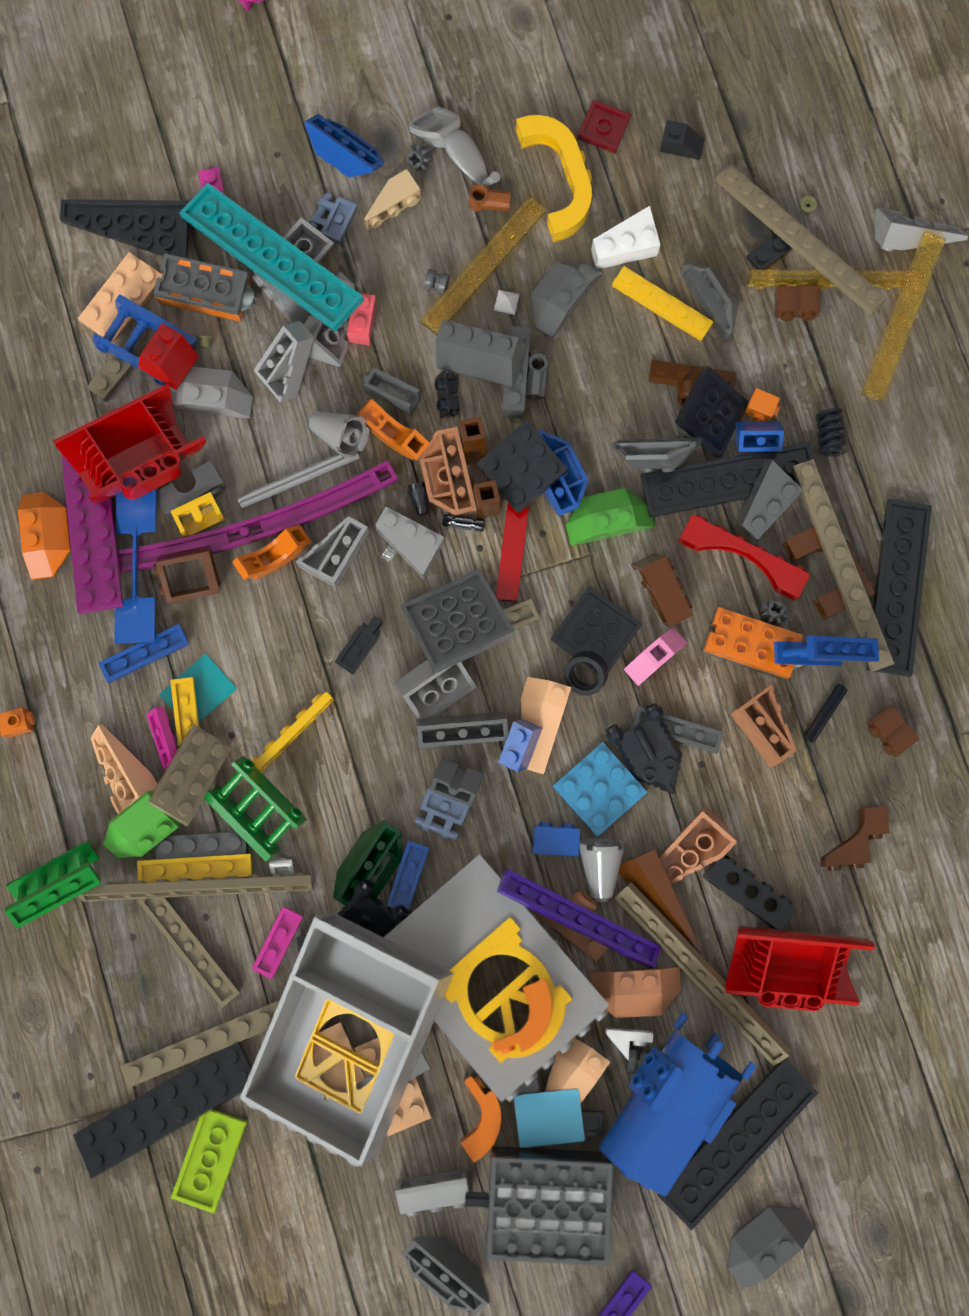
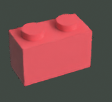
(362, 321)

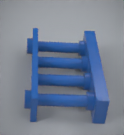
(145, 320)
(826, 651)

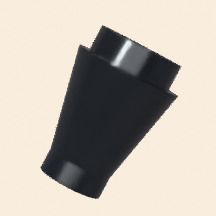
(419, 497)

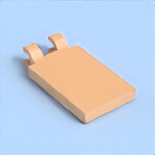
(335, 1076)

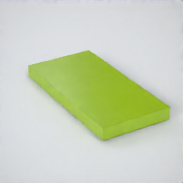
(209, 1160)

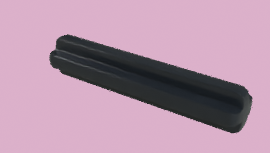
(825, 713)

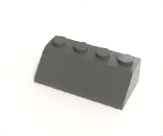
(479, 353)

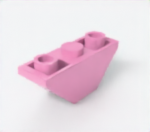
(655, 656)

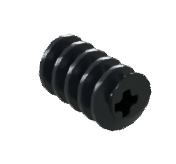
(829, 432)

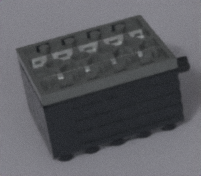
(547, 1206)

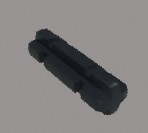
(463, 522)

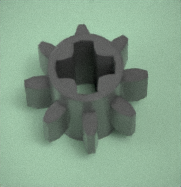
(419, 156)
(773, 612)

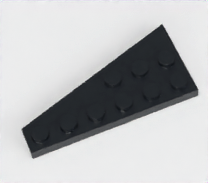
(138, 223)

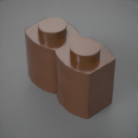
(797, 302)
(892, 731)

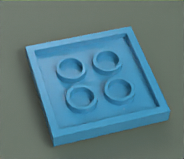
(599, 789)

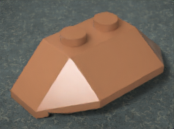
(447, 473)
(637, 990)

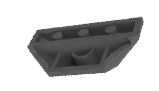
(561, 294)
(713, 296)
(656, 453)
(767, 1243)
(447, 1273)

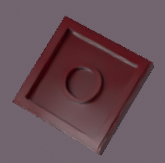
(604, 126)

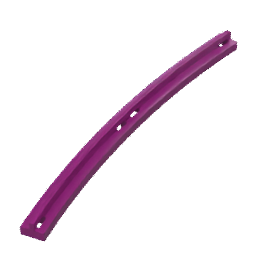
(271, 523)

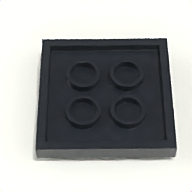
(711, 411)
(523, 466)
(596, 627)

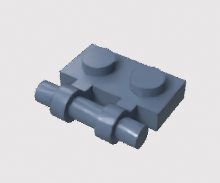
(338, 220)
(445, 808)

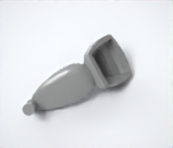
(441, 129)

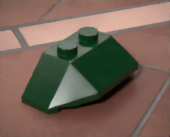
(371, 858)

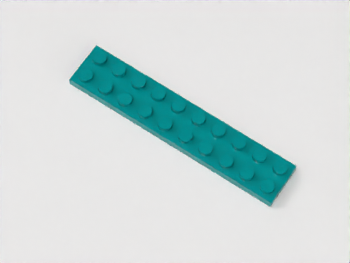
(272, 257)

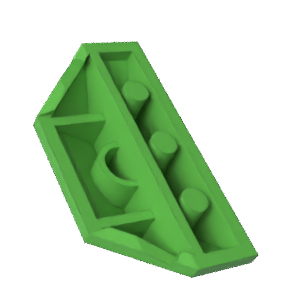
(608, 516)
(138, 829)

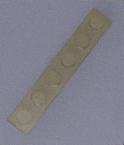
(191, 949)

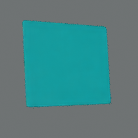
(210, 685)

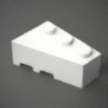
(627, 241)

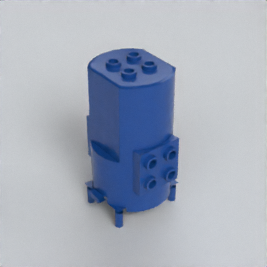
(674, 1106)

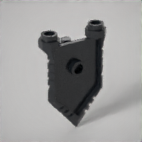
(649, 750)
(369, 913)

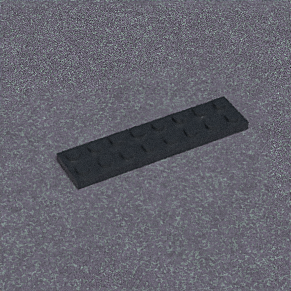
(714, 480)
(901, 581)
(163, 1110)
(739, 1143)

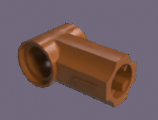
(491, 199)

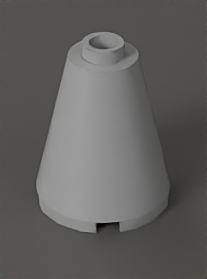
(340, 431)
(601, 866)

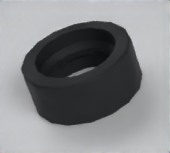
(593, 659)

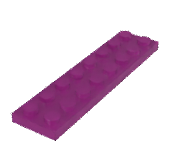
(92, 547)

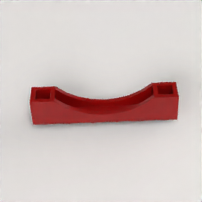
(784, 577)

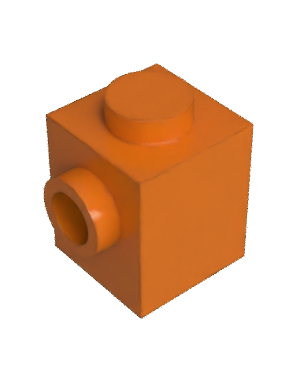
(762, 406)
(16, 722)

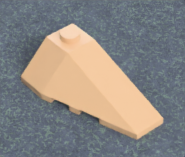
(543, 706)
(123, 771)
(576, 1069)

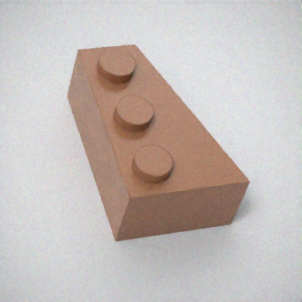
(765, 727)

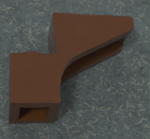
(855, 849)

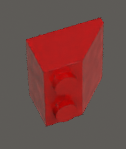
(168, 357)

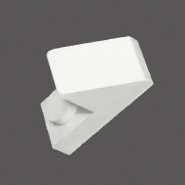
(622, 1038)

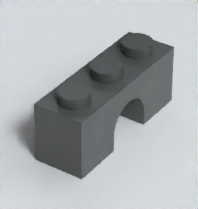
(206, 481)

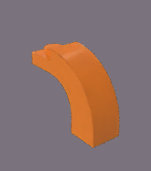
(398, 437)
(274, 555)
(540, 1014)
(484, 1135)

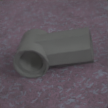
(536, 377)

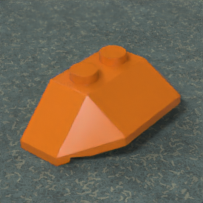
(43, 534)

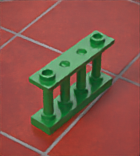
(237, 818)
(52, 884)

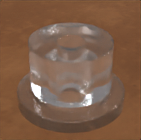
(388, 554)

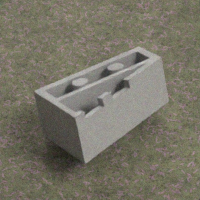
(283, 303)
(286, 361)
(411, 540)

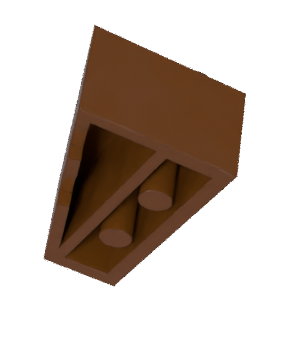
(664, 588)

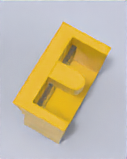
(197, 515)

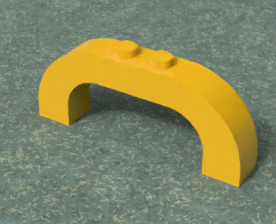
(553, 133)

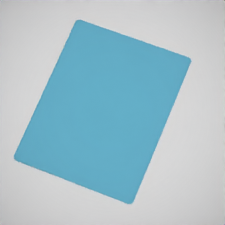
(549, 1118)

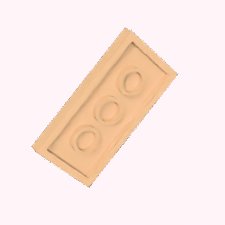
(130, 279)
(412, 1106)

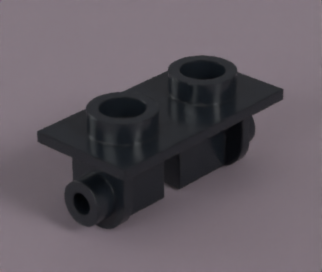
(445, 385)

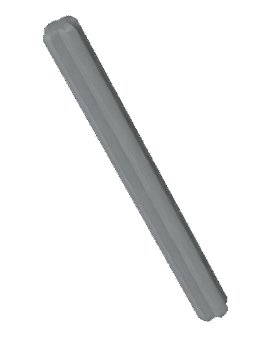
(294, 479)

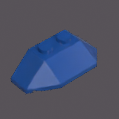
(342, 147)
(569, 490)

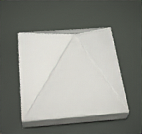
(506, 302)
(282, 866)

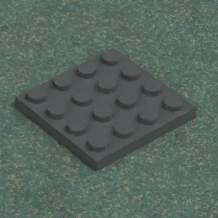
(457, 621)

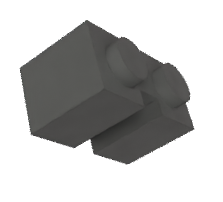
(456, 783)

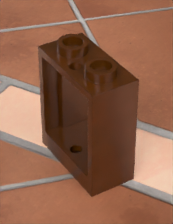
(206, 555)

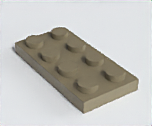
(189, 775)

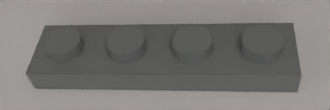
(687, 732)
(201, 845)

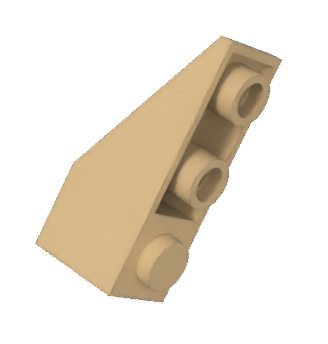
(395, 196)

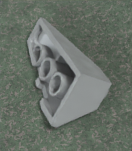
(903, 233)

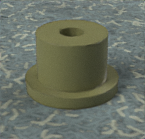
(808, 205)
(204, 341)

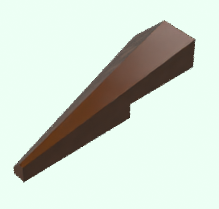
(652, 881)

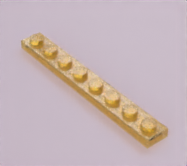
(484, 265)
(776, 278)
(903, 316)

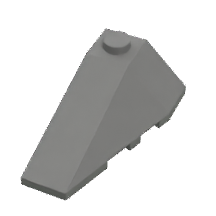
(327, 344)

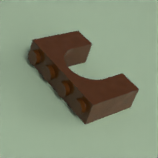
(474, 449)
(808, 543)

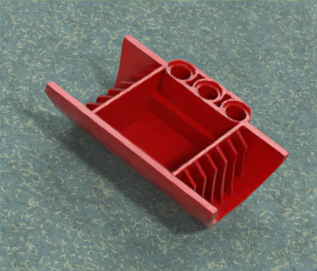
(129, 448)
(793, 968)

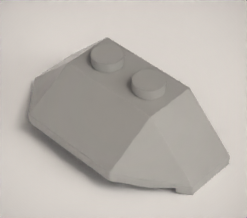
(212, 393)

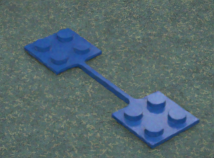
(138, 617)

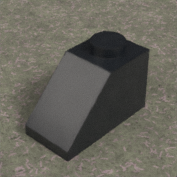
(681, 140)

